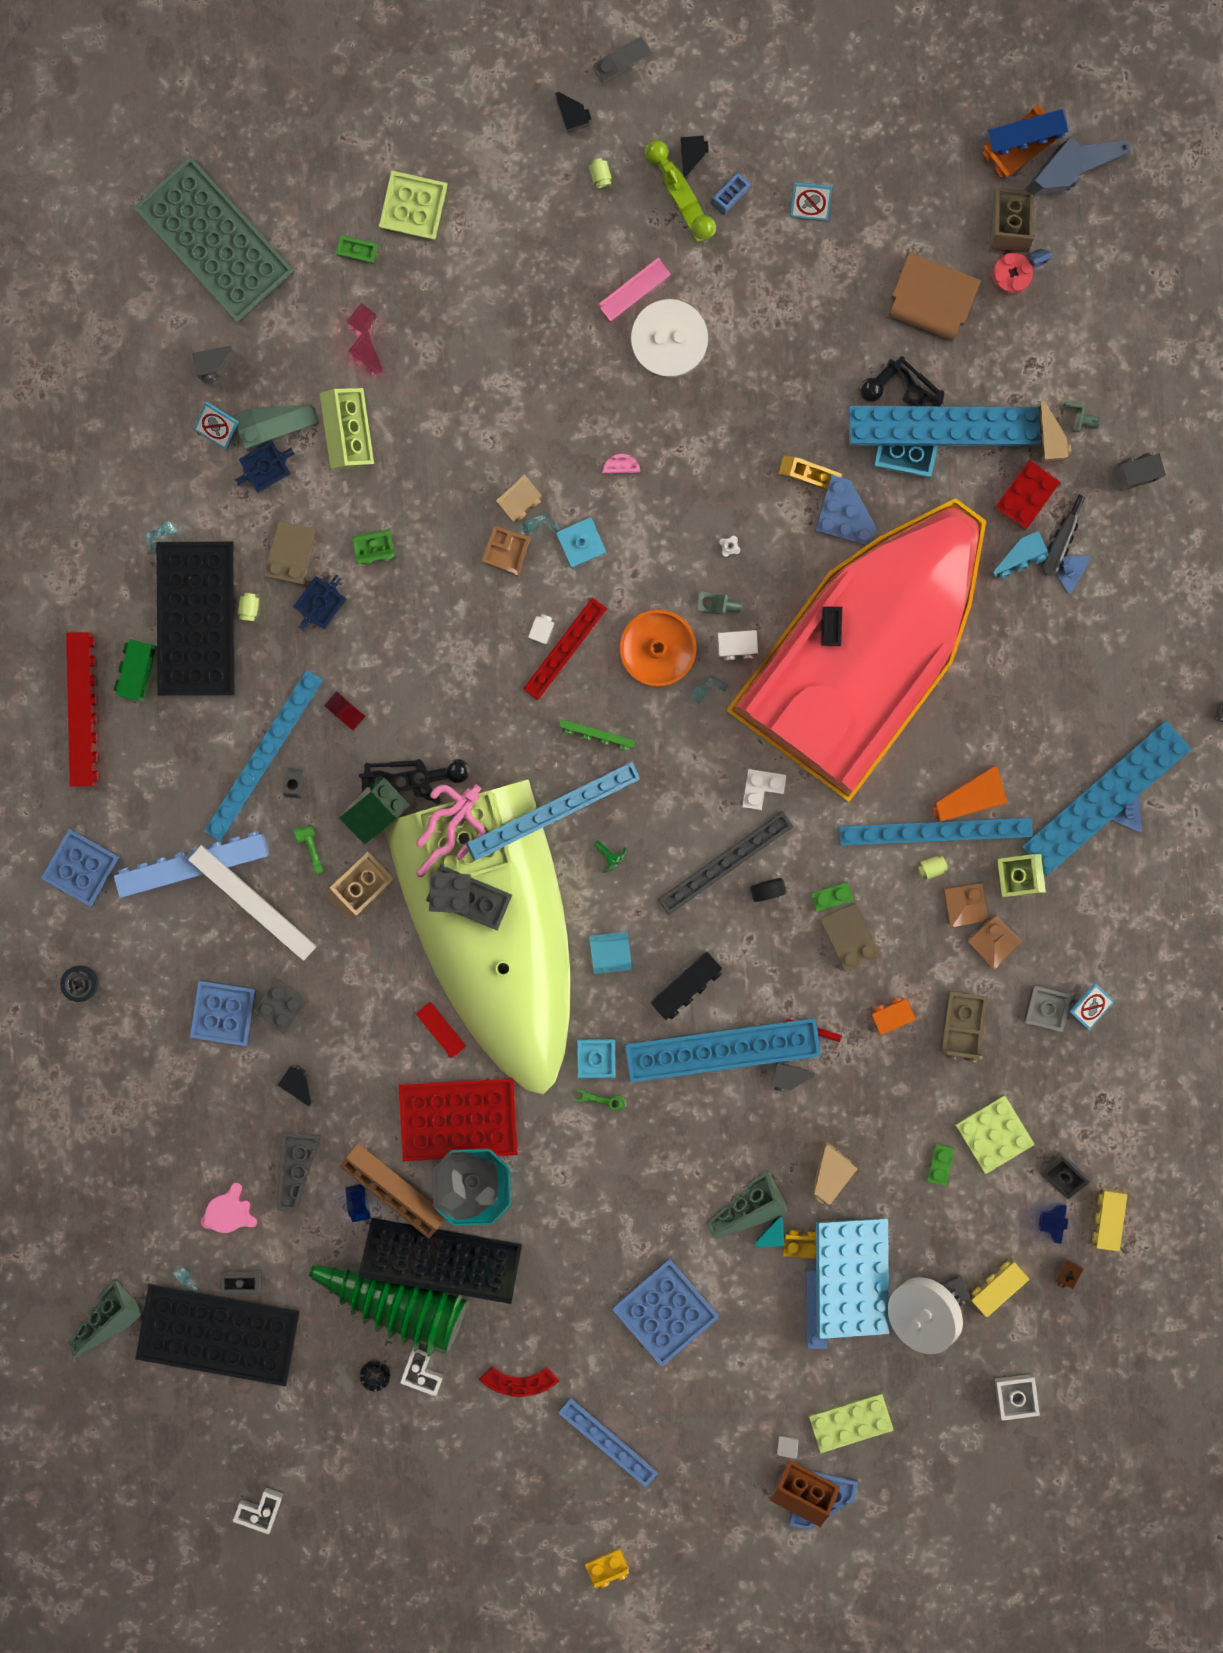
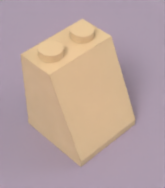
(832, 1174)

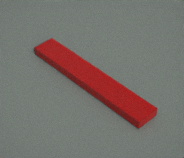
(565, 648)

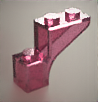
(362, 349)

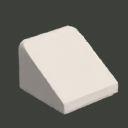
(787, 1447)

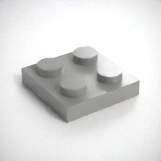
(1048, 1008)

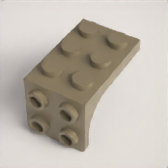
(964, 1026)

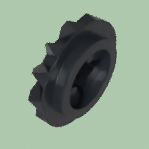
(376, 1367)

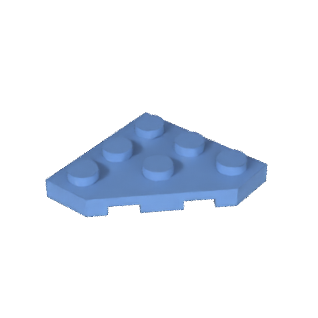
(845, 513)
(844, 1497)

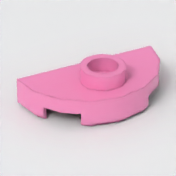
(621, 464)

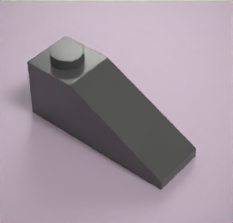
(621, 60)

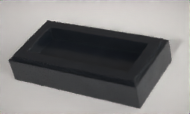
(831, 626)

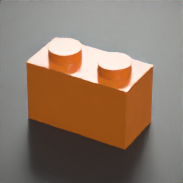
(892, 1016)

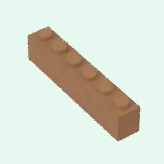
(392, 1190)

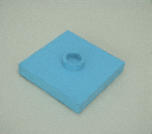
(581, 542)
(596, 1058)

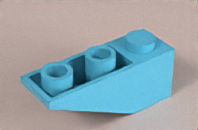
(1025, 552)

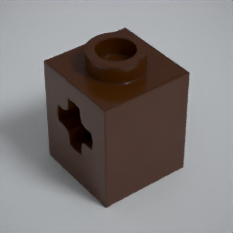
(1065, 1267)

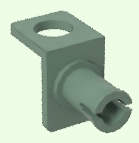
(1080, 417)
(720, 603)

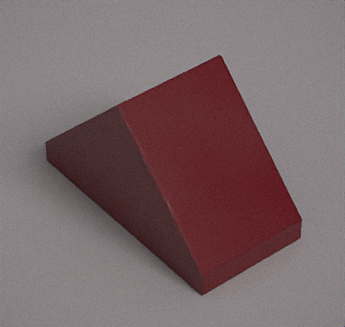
(344, 710)

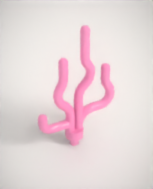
(463, 808)

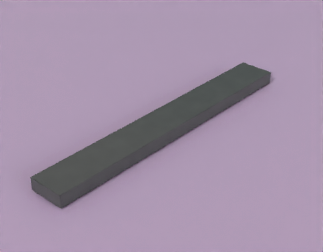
(725, 863)

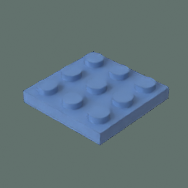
(80, 867)
(222, 1013)

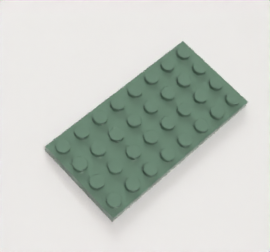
(213, 239)

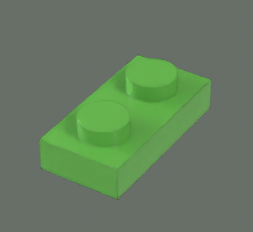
(357, 249)
(832, 896)
(940, 1164)

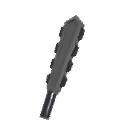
(1063, 537)

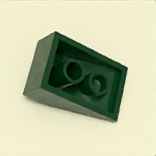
(374, 810)

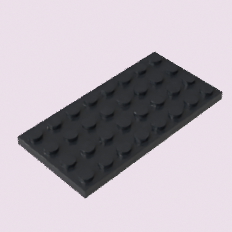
(195, 618)
(440, 1263)
(217, 1334)

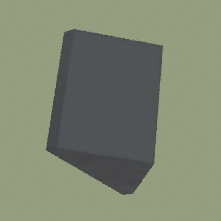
(1065, 1176)

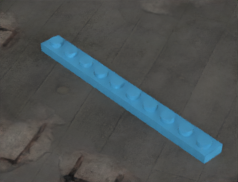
(263, 755)
(552, 811)
(935, 831)

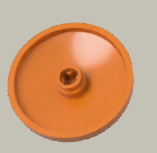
(658, 648)

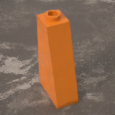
(976, 795)

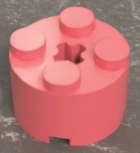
(1023, 272)

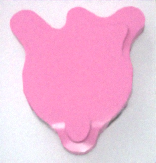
(227, 1212)

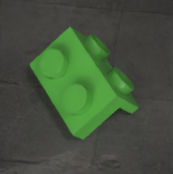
(373, 546)

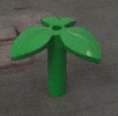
(612, 859)

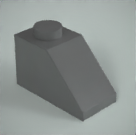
(789, 1077)

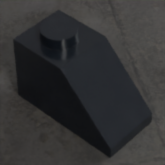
(573, 113)
(692, 153)
(297, 1084)

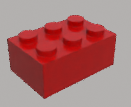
(1027, 495)

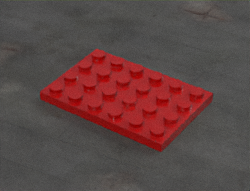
(457, 1117)

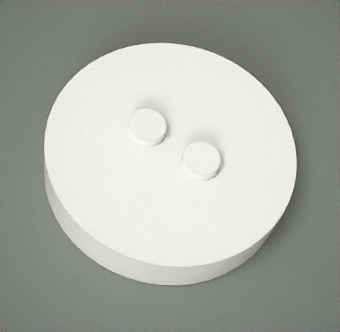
(669, 338)
(925, 1315)

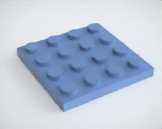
(665, 1312)

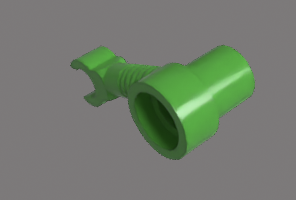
(306, 834)
(603, 1100)

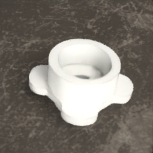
(726, 550)

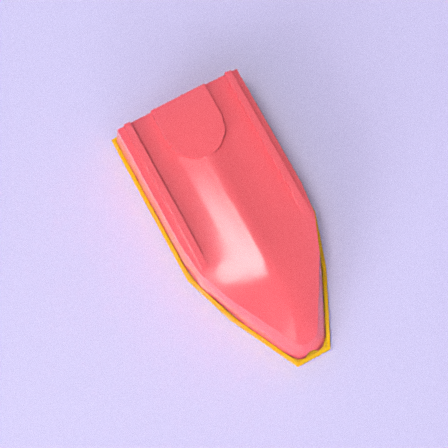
(900, 633)

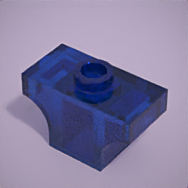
(357, 1203)
(1054, 1222)

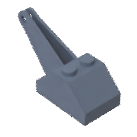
(1070, 161)

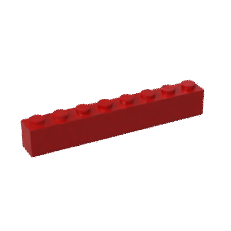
(81, 709)

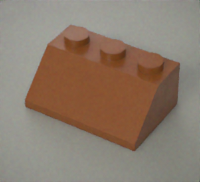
(805, 1493)

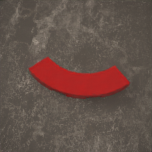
(519, 1386)

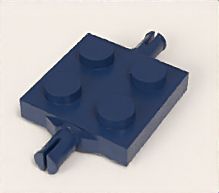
(264, 466)
(319, 602)

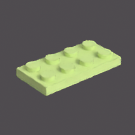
(851, 1423)

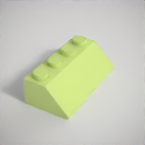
(346, 428)

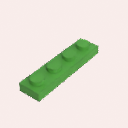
(605, 737)

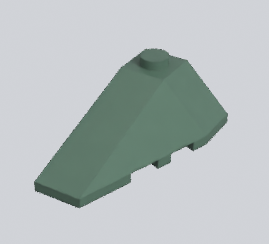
(265, 424)
(755, 1206)
(111, 1315)

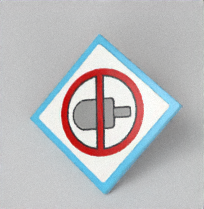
(811, 201)
(215, 425)
(1092, 1006)

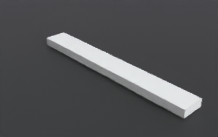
(252, 902)

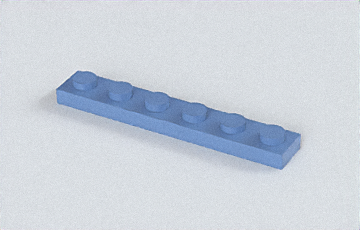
(608, 1442)

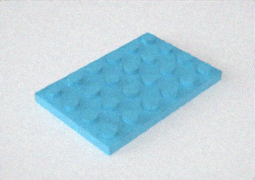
(852, 1278)

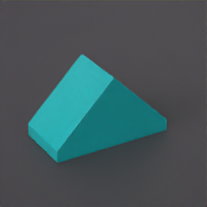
(773, 1235)

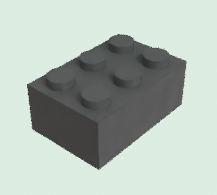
(1138, 472)

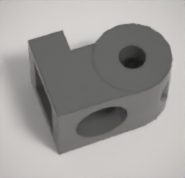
(293, 783)

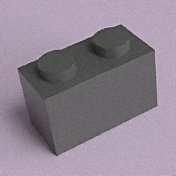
(240, 1282)

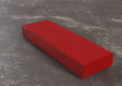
(441, 1029)

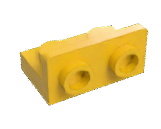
(799, 1244)
(607, 1568)

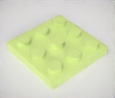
(413, 205)
(994, 1134)

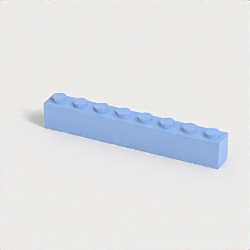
(180, 868)

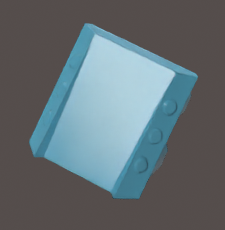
(610, 952)

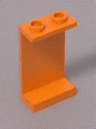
(1009, 163)

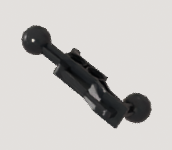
(872, 388)
(456, 771)

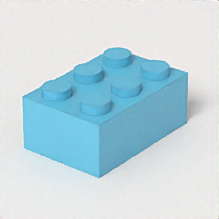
(906, 459)

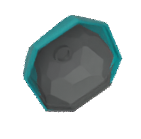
(471, 1187)

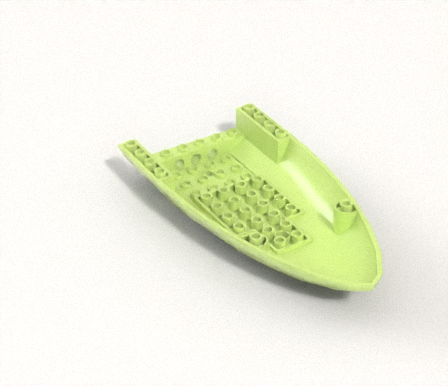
(511, 1015)

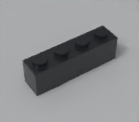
(686, 985)

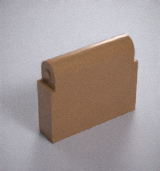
(933, 296)

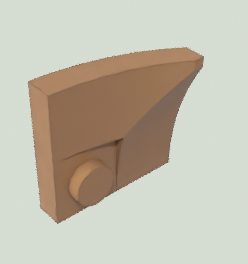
(506, 550)
(966, 904)
(994, 941)

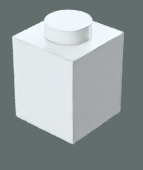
(541, 629)

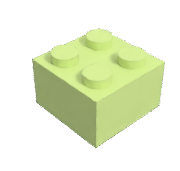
(1021, 875)

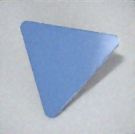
(1072, 571)
(1130, 816)

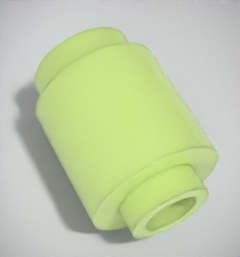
(600, 173)
(248, 607)
(932, 867)

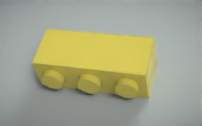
(1109, 1220)
(998, 1288)

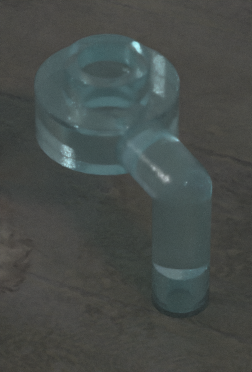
(531, 525)
(165, 530)
(700, 691)
(183, 1276)

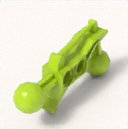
(700, 225)

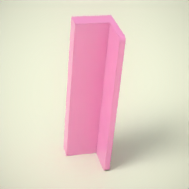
(634, 289)

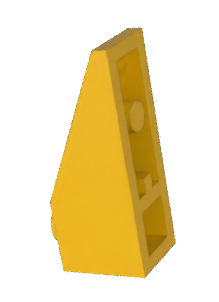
(806, 472)

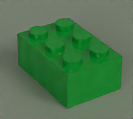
(135, 670)

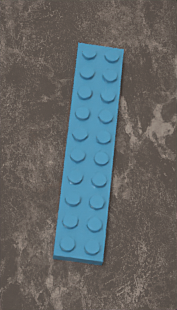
(943, 426)
(1107, 797)
(723, 1050)

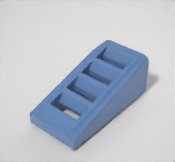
(724, 207)
(1039, 257)

